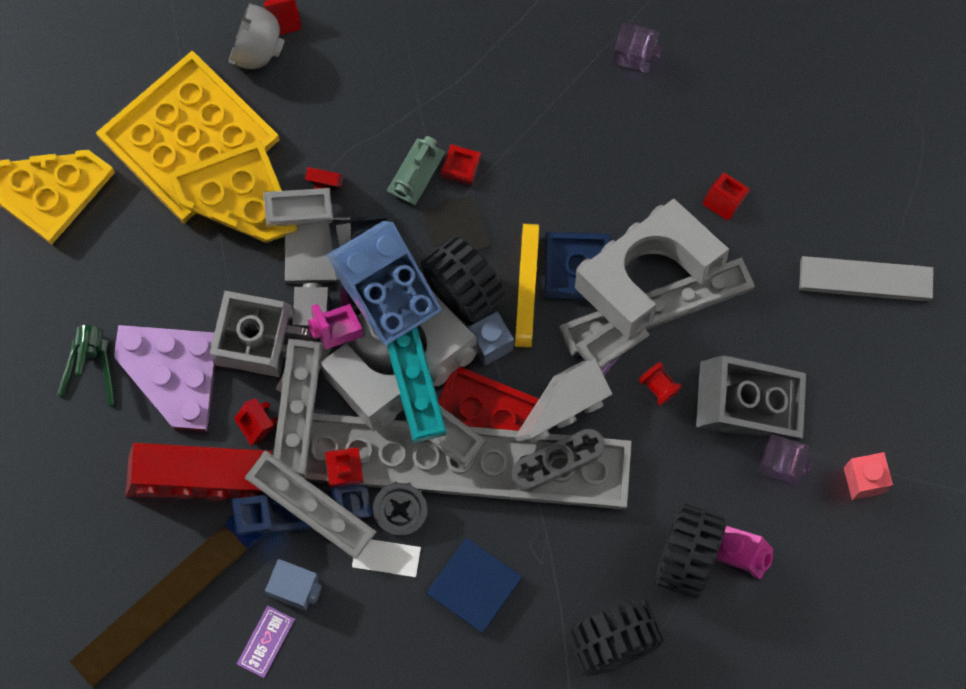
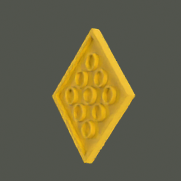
(181, 123)

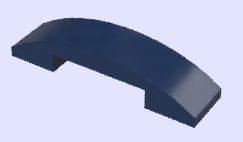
(267, 516)

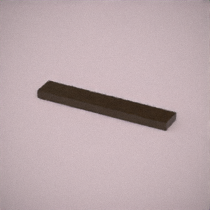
(159, 606)

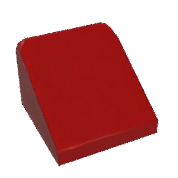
(286, 14)
(725, 196)

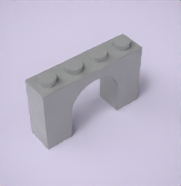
(666, 232)
(377, 395)

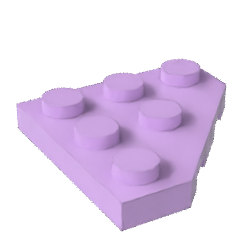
(171, 371)

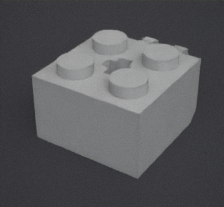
(264, 352)

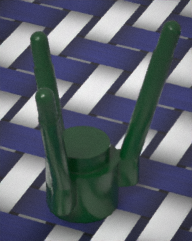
(87, 345)

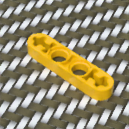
(527, 285)

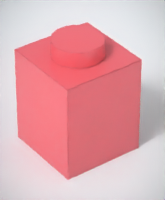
(868, 476)

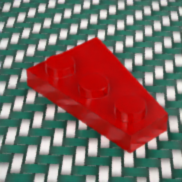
(485, 402)

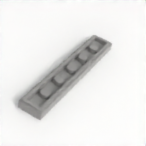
(671, 301)

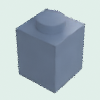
(492, 338)
(293, 585)

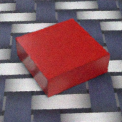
(461, 164)

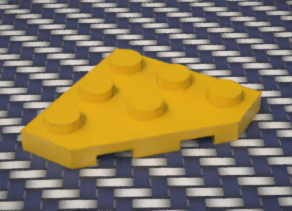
(51, 189)
(232, 190)

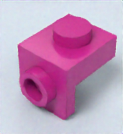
(334, 326)
(745, 551)

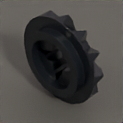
(400, 523)

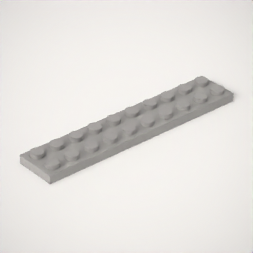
(391, 457)

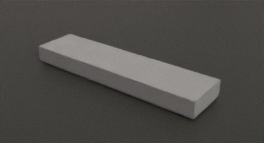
(866, 278)
(297, 404)
(310, 504)

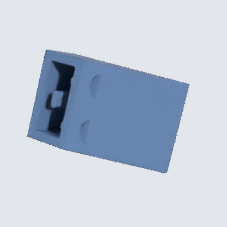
(384, 281)

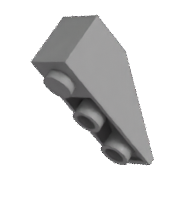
(567, 394)

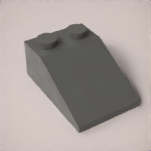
(750, 398)

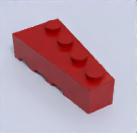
(190, 472)

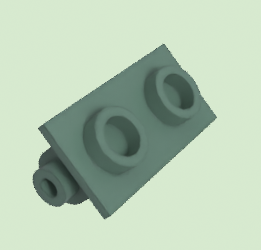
(416, 170)

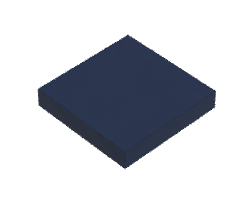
(563, 256)
(474, 585)

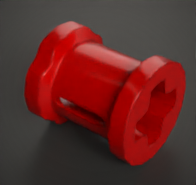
(660, 383)

